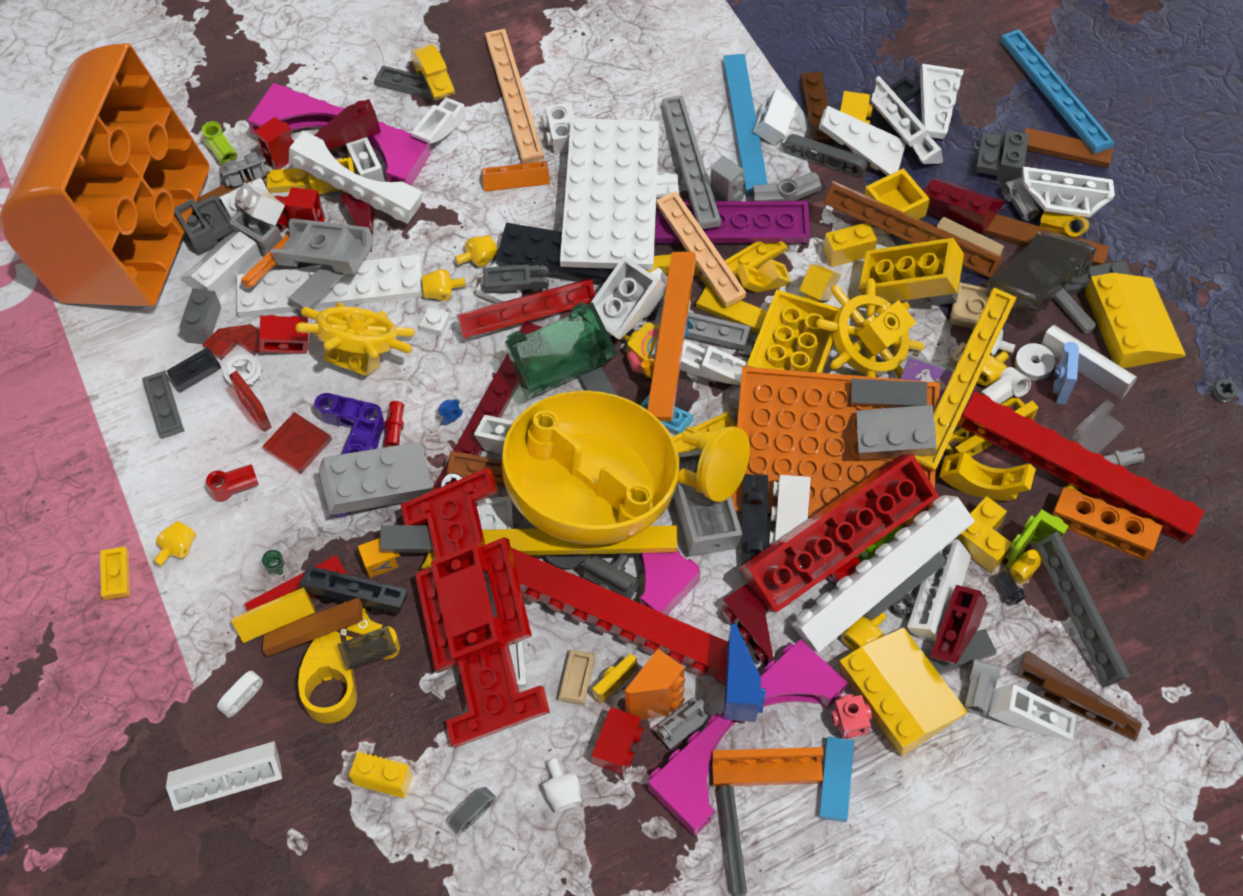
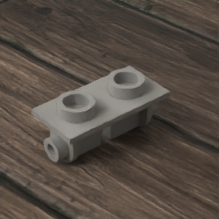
(682, 722)

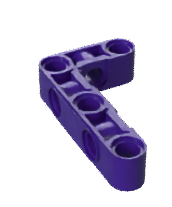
(354, 415)

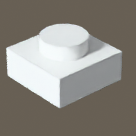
(434, 321)

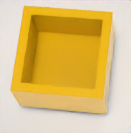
(900, 193)

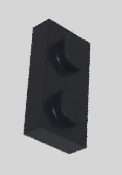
(193, 369)

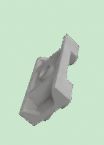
(325, 244)

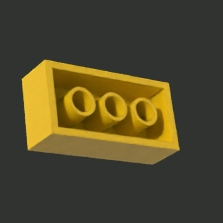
(914, 270)

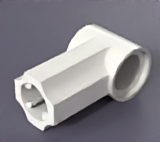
(1010, 383)

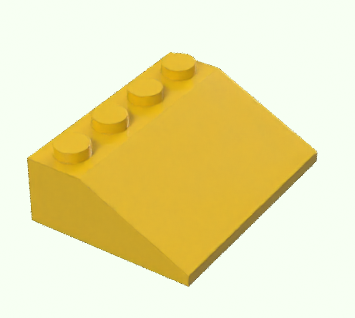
(1132, 320)
(791, 336)
(902, 690)

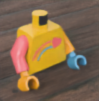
(641, 345)

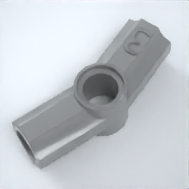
(788, 189)

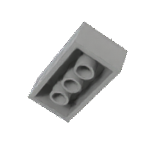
(374, 477)

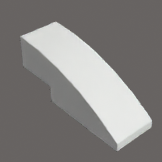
(439, 121)

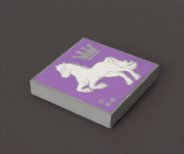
(923, 370)

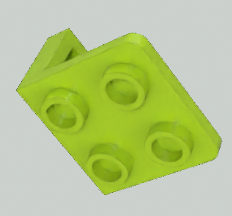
(1035, 530)

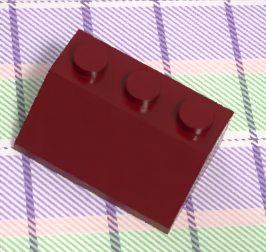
(961, 204)

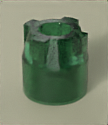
(271, 557)

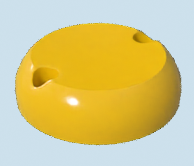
(589, 467)

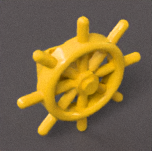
(872, 333)
(355, 336)

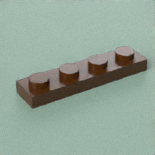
(815, 103)

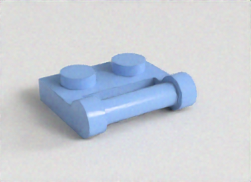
(1066, 373)

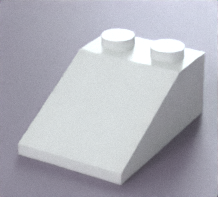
(627, 297)

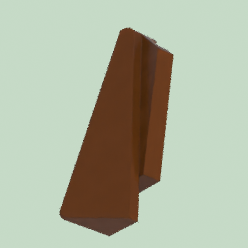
(1075, 697)

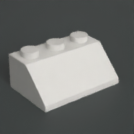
(223, 263)

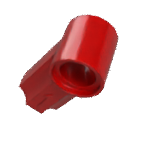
(231, 482)

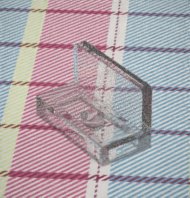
(1098, 429)

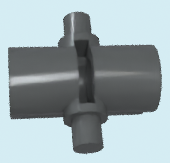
(611, 575)

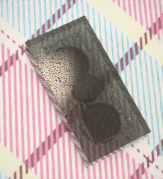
(367, 648)

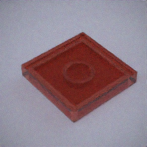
(250, 401)
(297, 443)

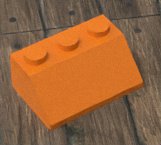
(656, 688)

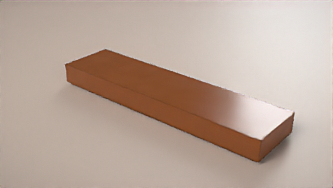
(1066, 148)
(313, 627)

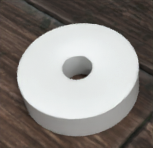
(1037, 353)

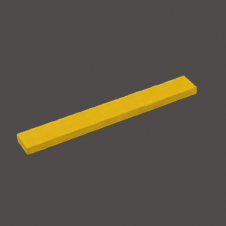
(967, 372)
(536, 542)

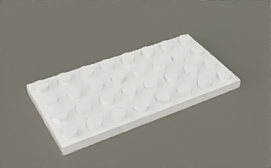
(610, 193)

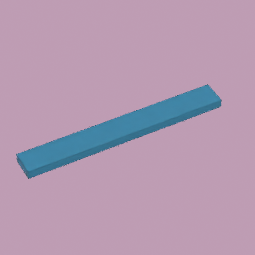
(1057, 92)
(744, 121)

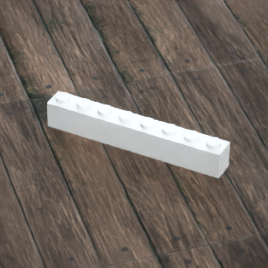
(882, 572)

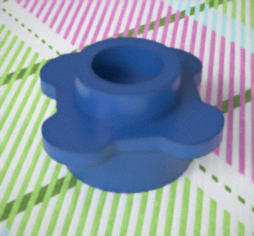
(450, 411)

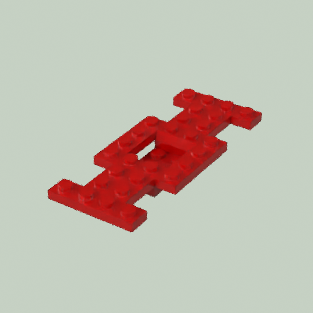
(460, 610)

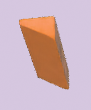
(515, 176)

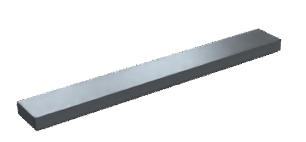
(691, 162)

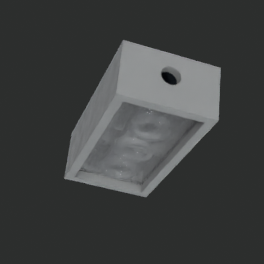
(703, 522)

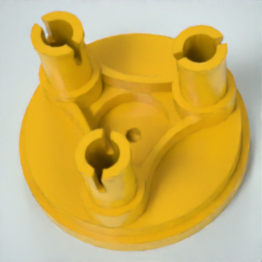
(720, 464)

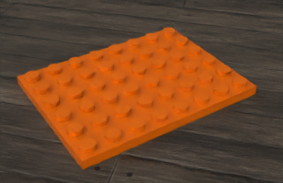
(808, 429)

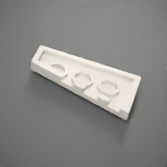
(938, 97)

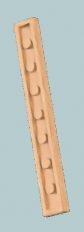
(514, 96)

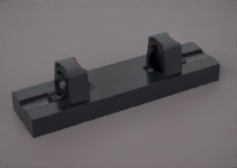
(754, 516)
(348, 587)

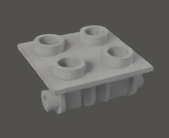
(251, 160)

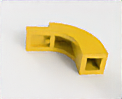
(430, 63)
(981, 481)

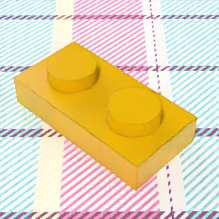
(284, 179)
(114, 573)

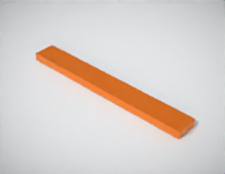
(671, 335)

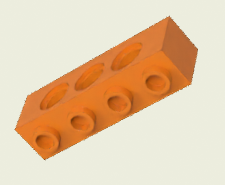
(1114, 535)

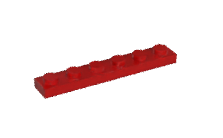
(525, 308)

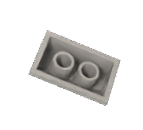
(896, 432)

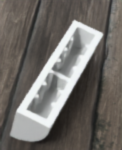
(1091, 363)
(937, 591)
(223, 776)

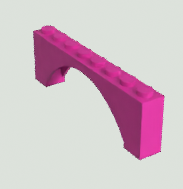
(399, 150)
(667, 579)
(683, 782)

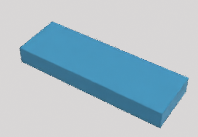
(836, 779)

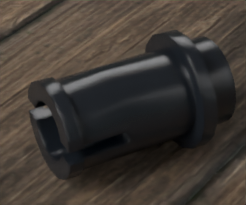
(1010, 589)

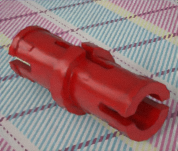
(394, 424)

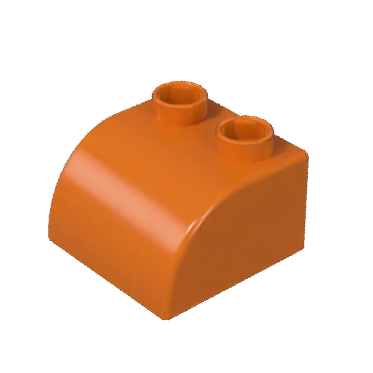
(104, 185)

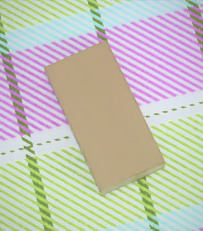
(577, 677)

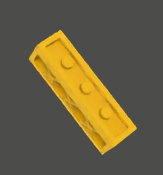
(977, 444)

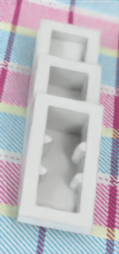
(709, 363)

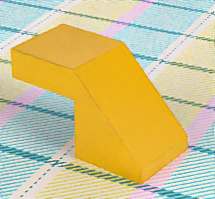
(767, 277)

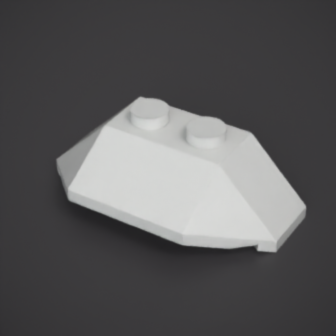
(1067, 192)

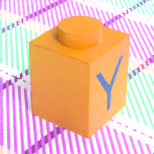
(375, 560)

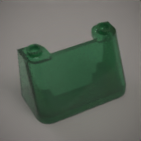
(560, 351)

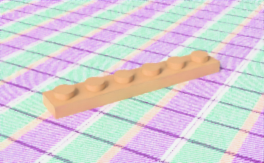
(707, 257)

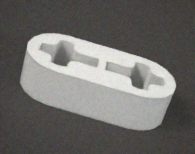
(240, 694)

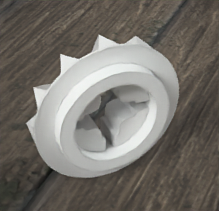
(241, 362)

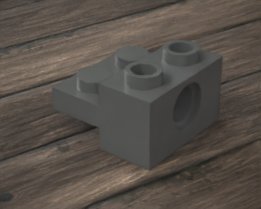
(1013, 154)
(198, 230)

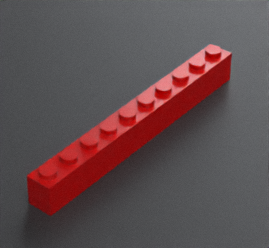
(1079, 466)
(621, 616)

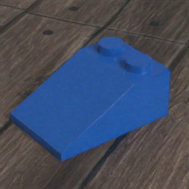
(743, 688)

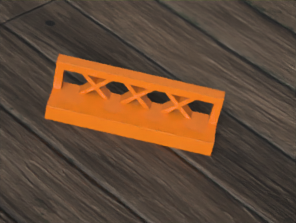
(767, 766)

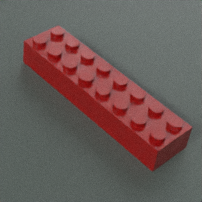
(839, 532)

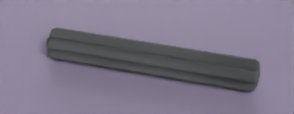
(732, 841)

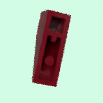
(350, 125)
(359, 212)
(959, 624)

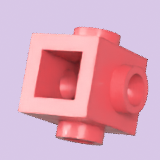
(851, 716)

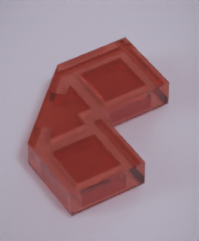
(225, 339)

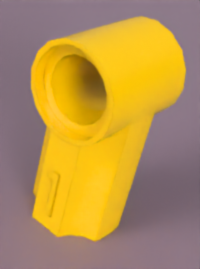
(1063, 223)

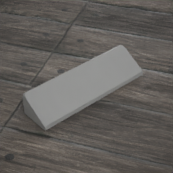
(317, 286)

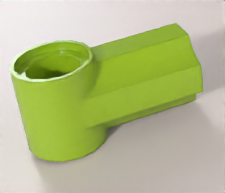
(218, 142)

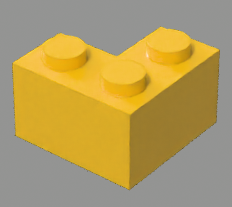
(982, 539)

